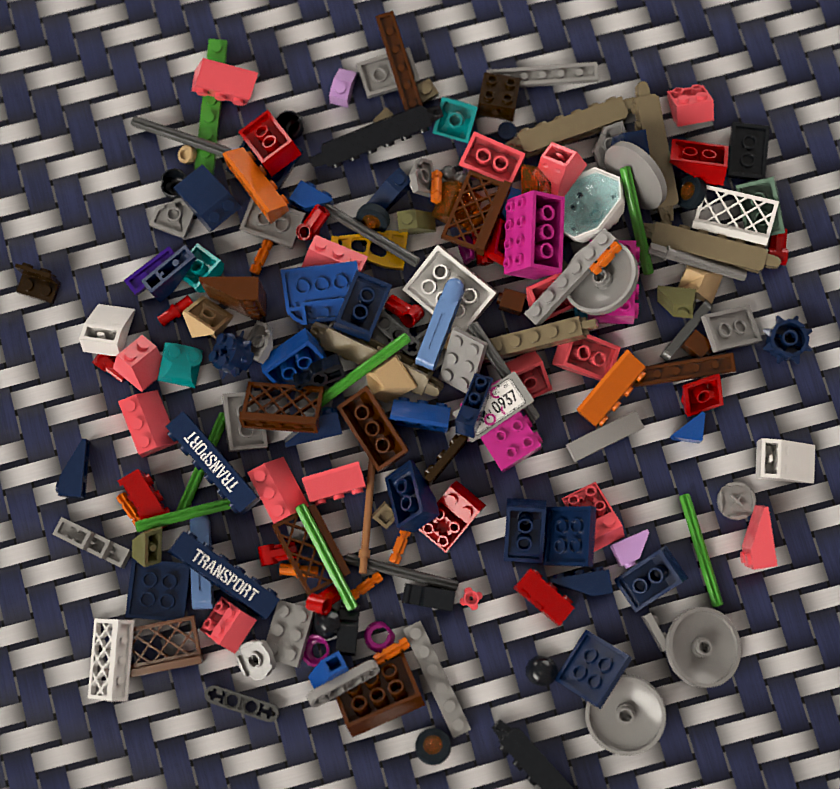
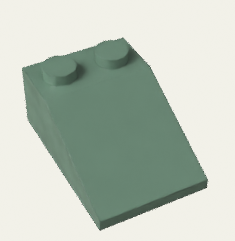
(767, 189)

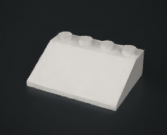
(431, 278)

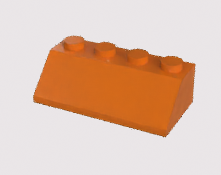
(256, 184)
(612, 389)

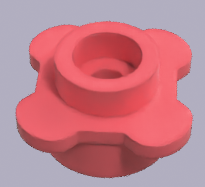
(470, 593)

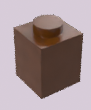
(511, 301)
(697, 345)

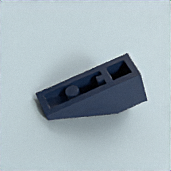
(392, 190)
(169, 274)
(328, 426)
(73, 478)

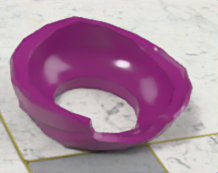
(466, 254)
(368, 636)
(308, 655)

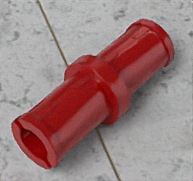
(175, 310)

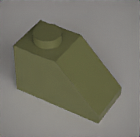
(415, 222)
(677, 300)
(148, 547)

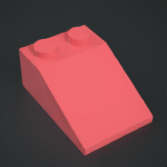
(587, 357)
(758, 543)

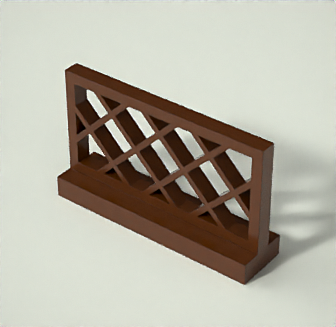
(491, 219)
(282, 421)
(327, 538)
(167, 662)

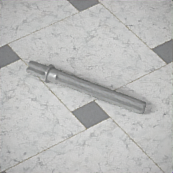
(696, 261)

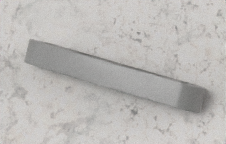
(343, 683)

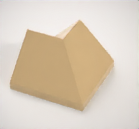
(703, 281)
(206, 318)
(390, 380)

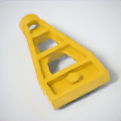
(389, 261)

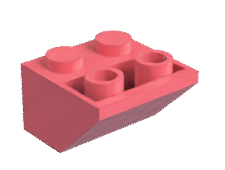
(691, 105)
(228, 625)

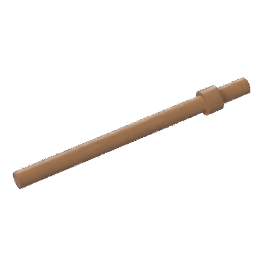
(364, 552)

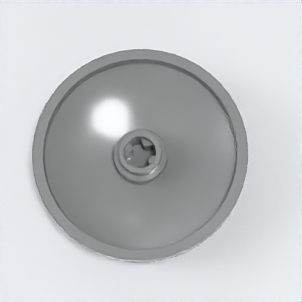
(647, 176)
(609, 288)
(703, 647)
(629, 719)

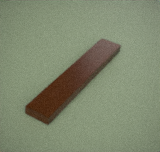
(398, 60)
(687, 369)

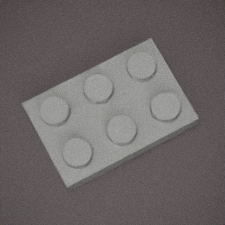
(378, 76)
(279, 232)
(731, 328)
(462, 359)
(238, 437)
(289, 632)

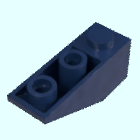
(473, 406)
(591, 584)

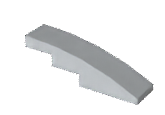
(605, 436)
(92, 542)

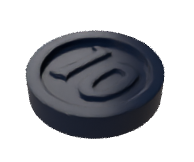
(506, 130)

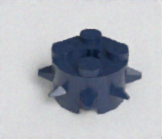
(797, 335)
(231, 354)

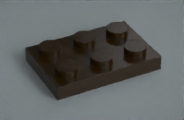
(445, 458)

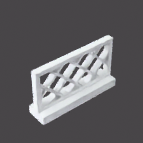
(735, 232)
(118, 659)

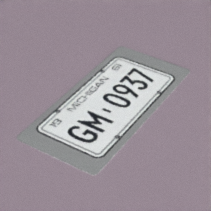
(512, 397)

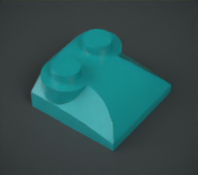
(456, 120)
(204, 266)
(180, 364)

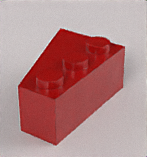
(143, 495)
(544, 596)

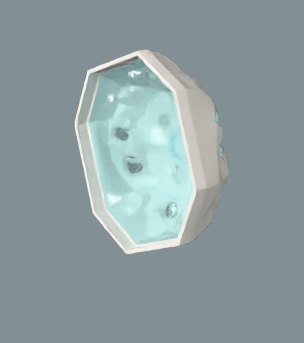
(593, 204)

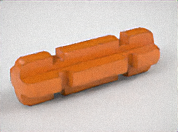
(436, 187)
(261, 256)
(605, 258)
(128, 507)
(399, 547)
(366, 585)
(391, 651)

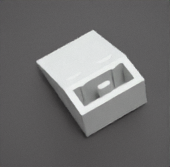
(106, 330)
(785, 461)

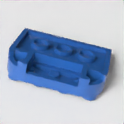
(317, 290)

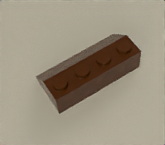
(373, 429)

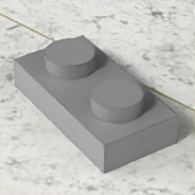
(652, 624)

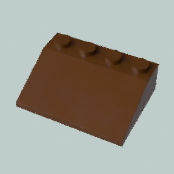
(238, 293)
(381, 698)

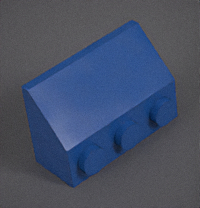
(292, 358)
(420, 415)

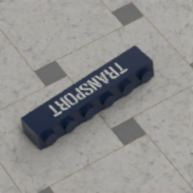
(213, 463)
(224, 575)

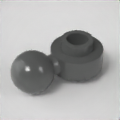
(449, 173)

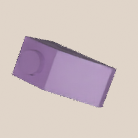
(342, 87)
(629, 549)

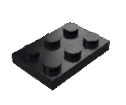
(748, 151)

